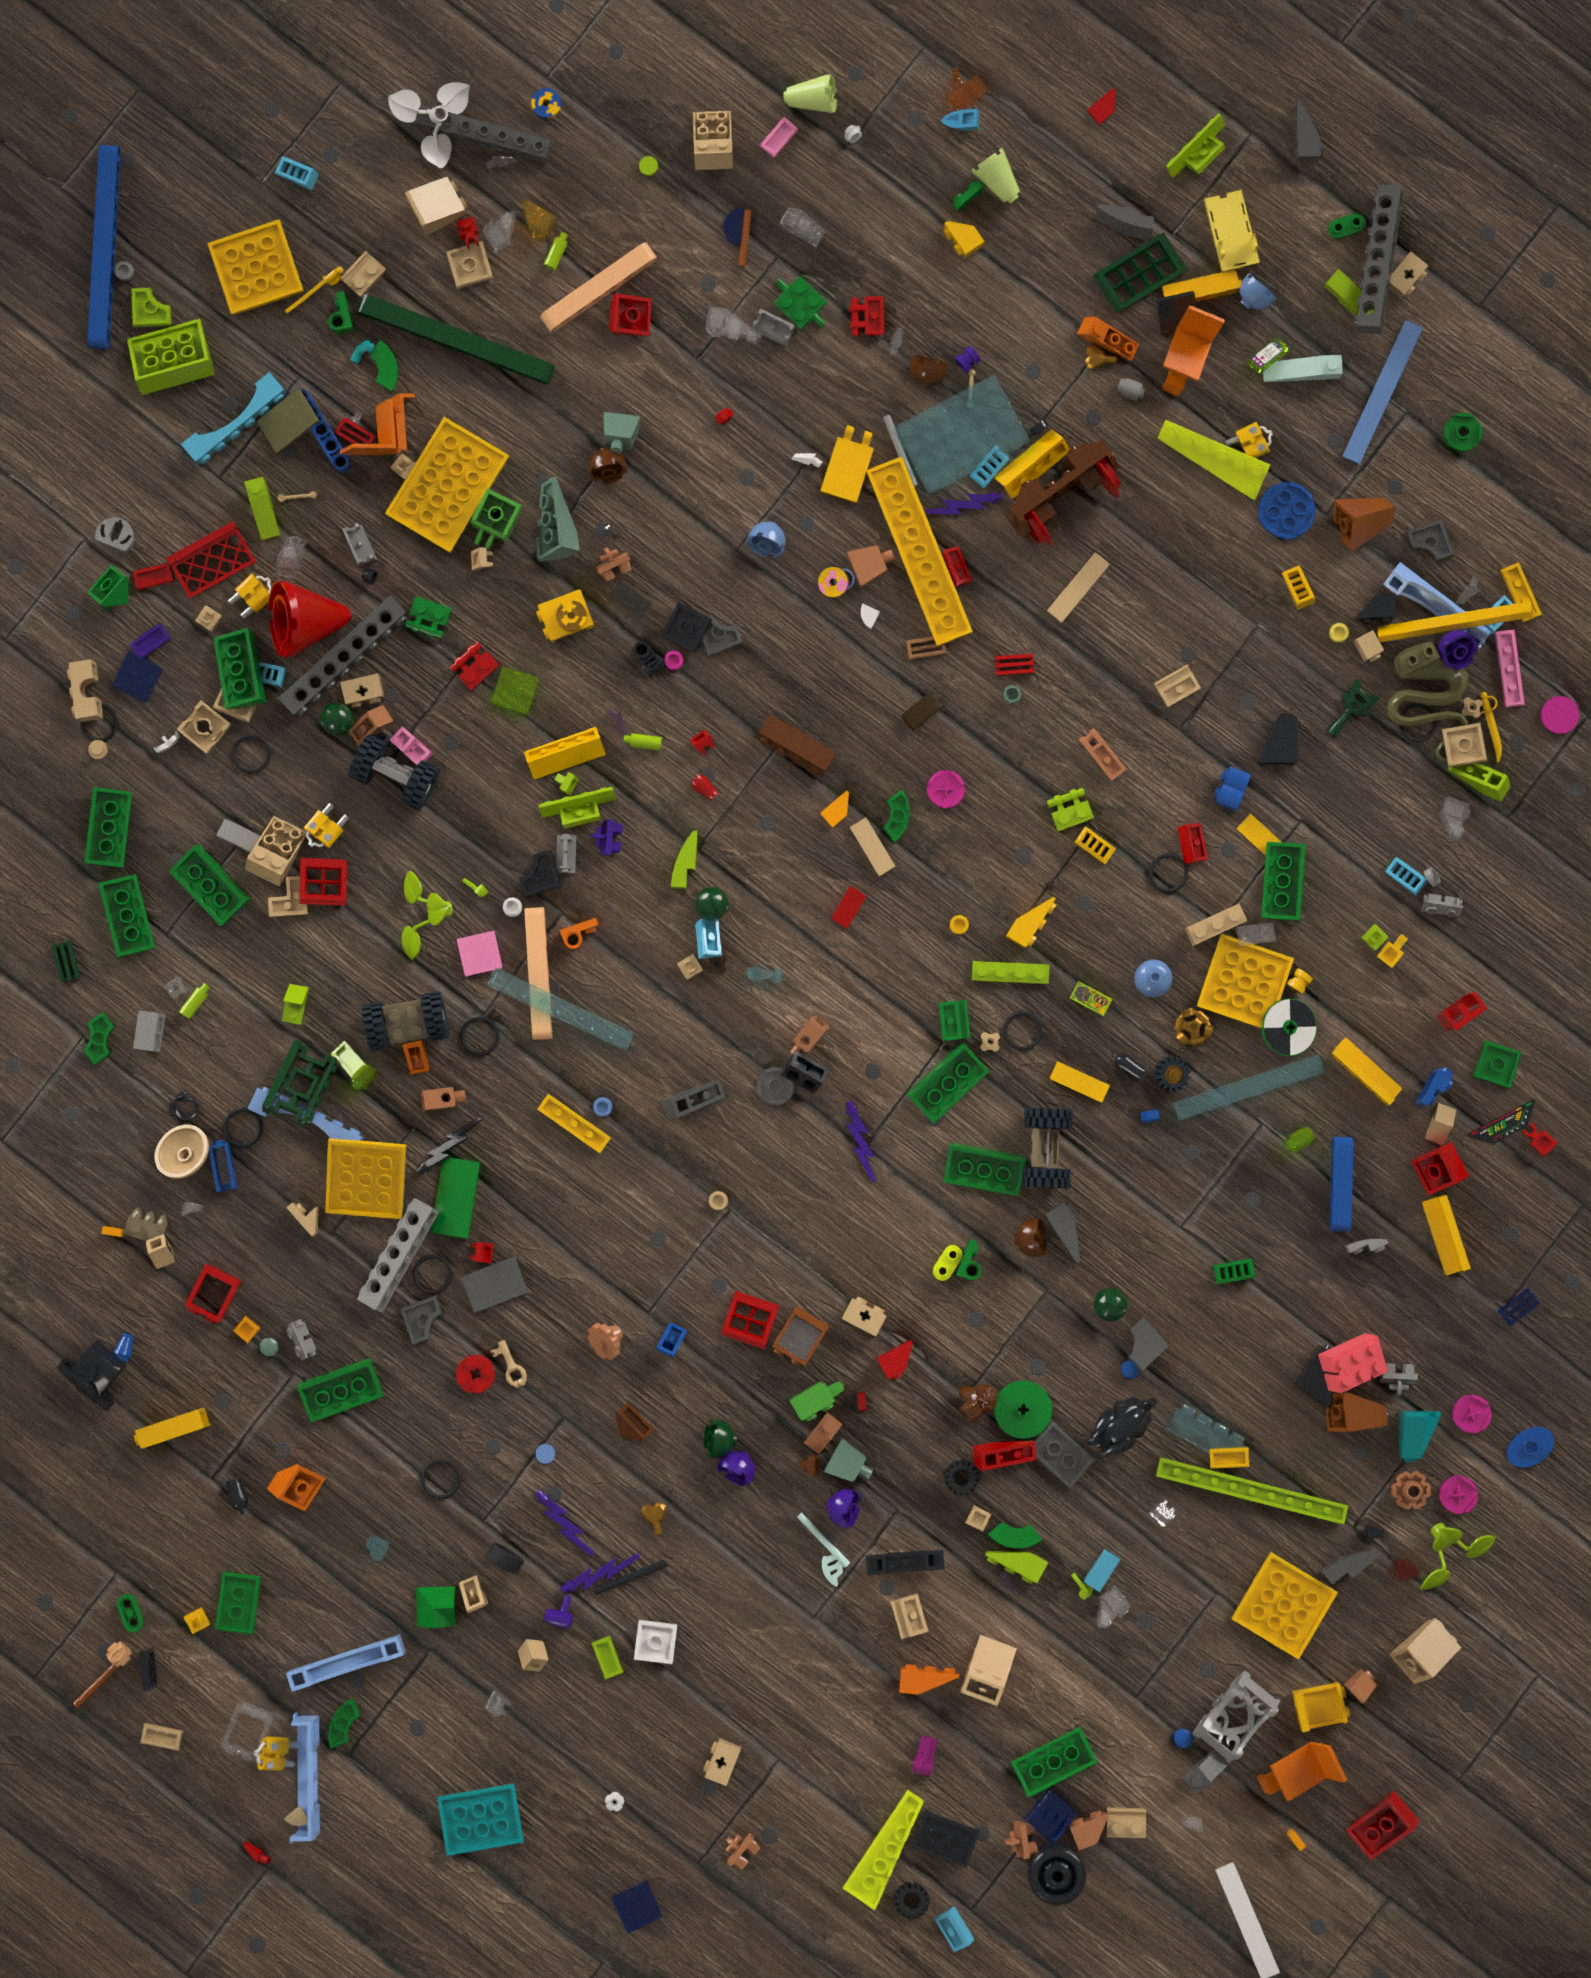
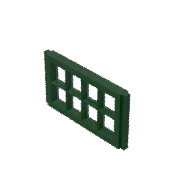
(1170, 254)

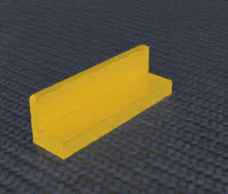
(1206, 286)
(1033, 462)
(564, 753)
(1366, 1071)
(1446, 1235)

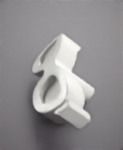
(168, 743)

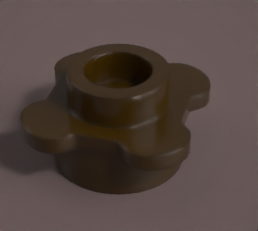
(720, 968)

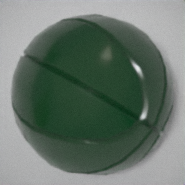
(337, 719)
(712, 903)
(1110, 1304)

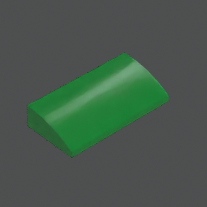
(239, 669)
(108, 827)
(1283, 881)
(209, 885)
(126, 916)
(947, 1082)
(984, 1169)
(456, 1197)
(340, 1390)
(1054, 1762)

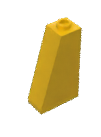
(171, 1428)

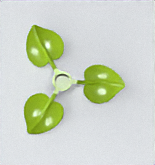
(436, 911)
(1445, 1537)

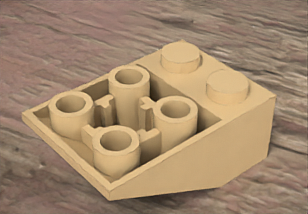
(712, 140)
(275, 851)
(988, 1670)

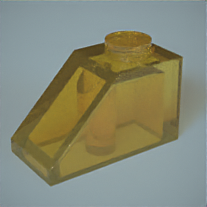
(538, 220)

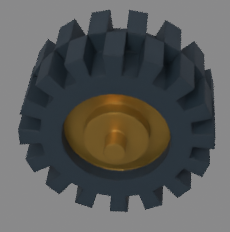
(1172, 1073)

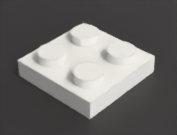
(655, 1641)

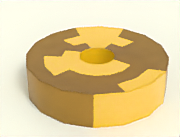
(575, 623)

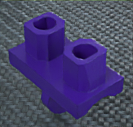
(604, 837)

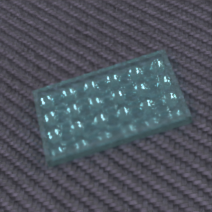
(961, 434)

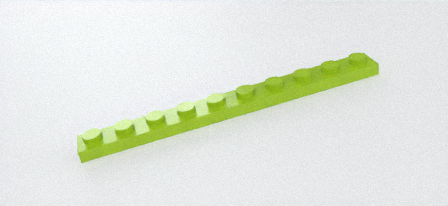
(1251, 1490)

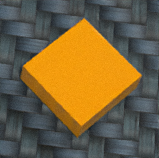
(112, 1231)
(246, 1329)
(1296, 1839)

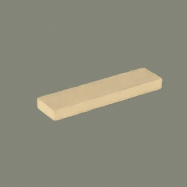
(1078, 587)

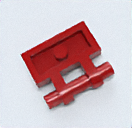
(874, 316)
(478, 670)

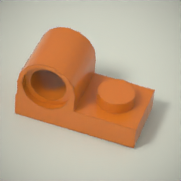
(587, 927)

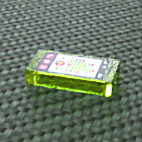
(1267, 355)

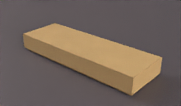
(872, 847)

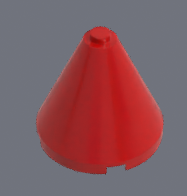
(302, 618)

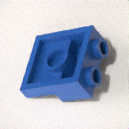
(1438, 1082)

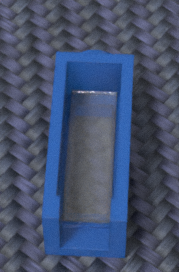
(222, 1166)

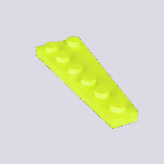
(1226, 463)
(877, 1863)

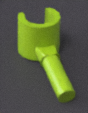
(480, 890)
(1086, 1590)

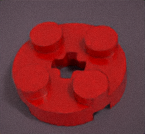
(470, 1364)

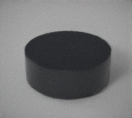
(1039, 427)
(1374, 1532)

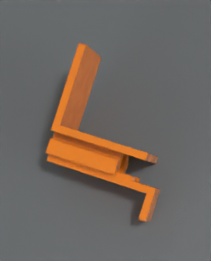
(1190, 348)
(389, 429)
(1302, 1771)

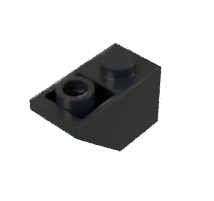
(1380, 608)

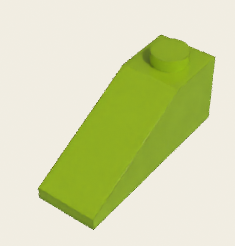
(262, 508)
(1483, 779)

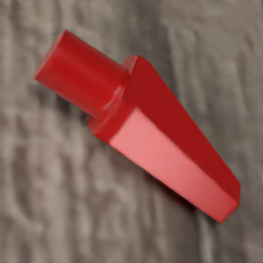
(256, 1853)

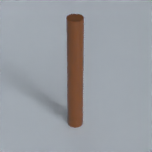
(744, 238)
(95, 1686)

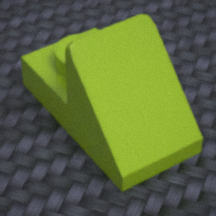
(295, 1004)

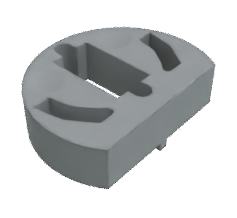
(109, 526)

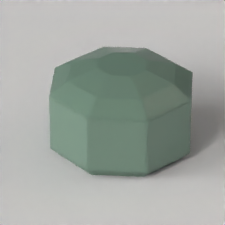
(1012, 694)
(269, 1347)

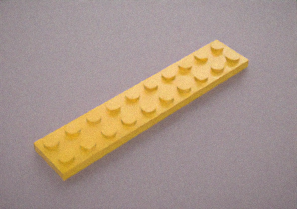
(919, 551)

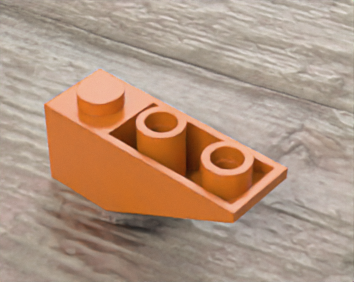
(1107, 337)
(921, 1680)

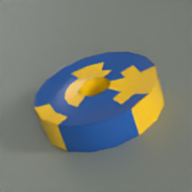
(540, 97)

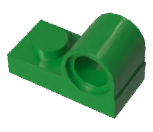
(344, 315)
(971, 1250)

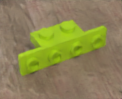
(1200, 149)
(579, 808)

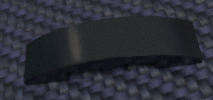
(905, 1561)

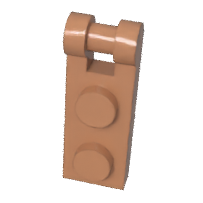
(1102, 755)

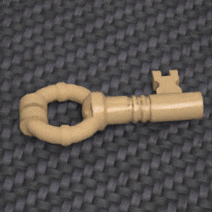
(503, 1349)

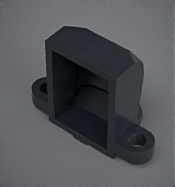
(94, 1373)

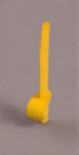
(331, 279)
(1491, 723)

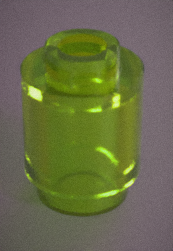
(364, 1078)
(1299, 1139)

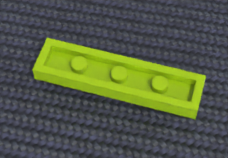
(1010, 972)

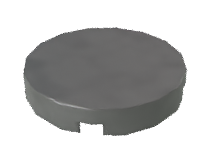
(773, 1087)

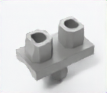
(1401, 1379)

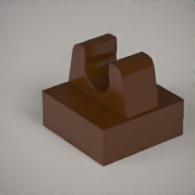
(810, 1464)

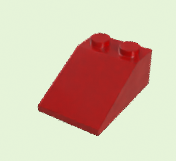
(1382, 1825)

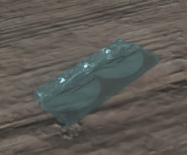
(1200, 1433)

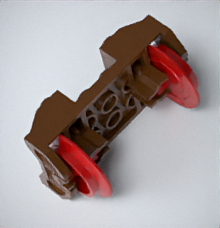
(1086, 465)

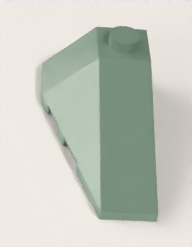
(557, 531)

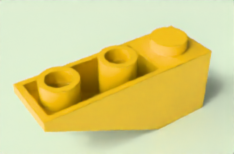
(1024, 927)

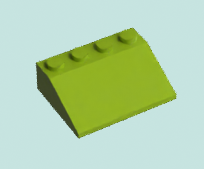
(170, 357)

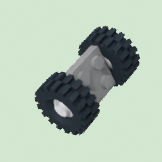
(370, 759)

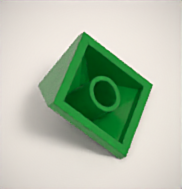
(110, 589)
(436, 1606)

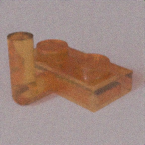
(965, 92)

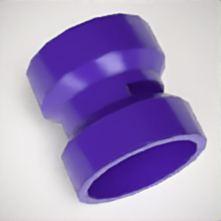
(968, 359)

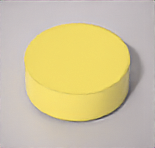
(1338, 632)

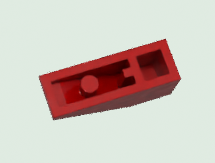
(1003, 1454)

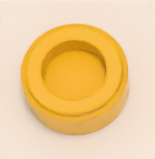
(959, 924)

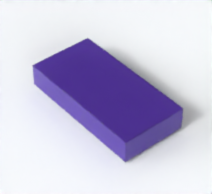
(150, 641)

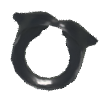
(174, 1111)

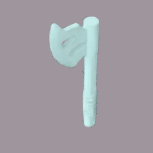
(836, 1554)

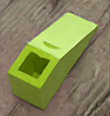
(1024, 1563)

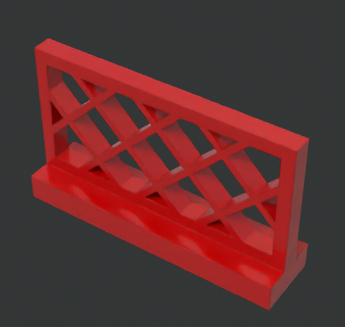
(204, 544)

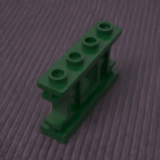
(286, 1078)

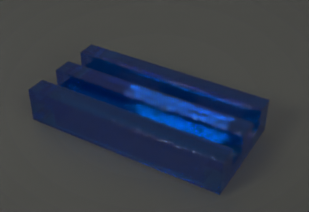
(1531, 1296)

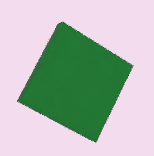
(1497, 1064)

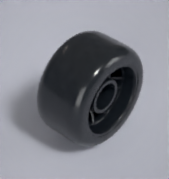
(1051, 1859)

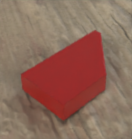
(1103, 107)

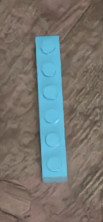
(203, 446)

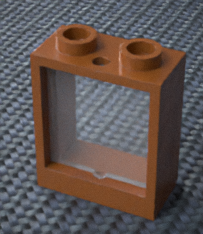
(799, 1338)

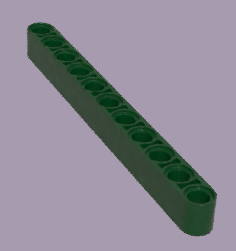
(455, 339)

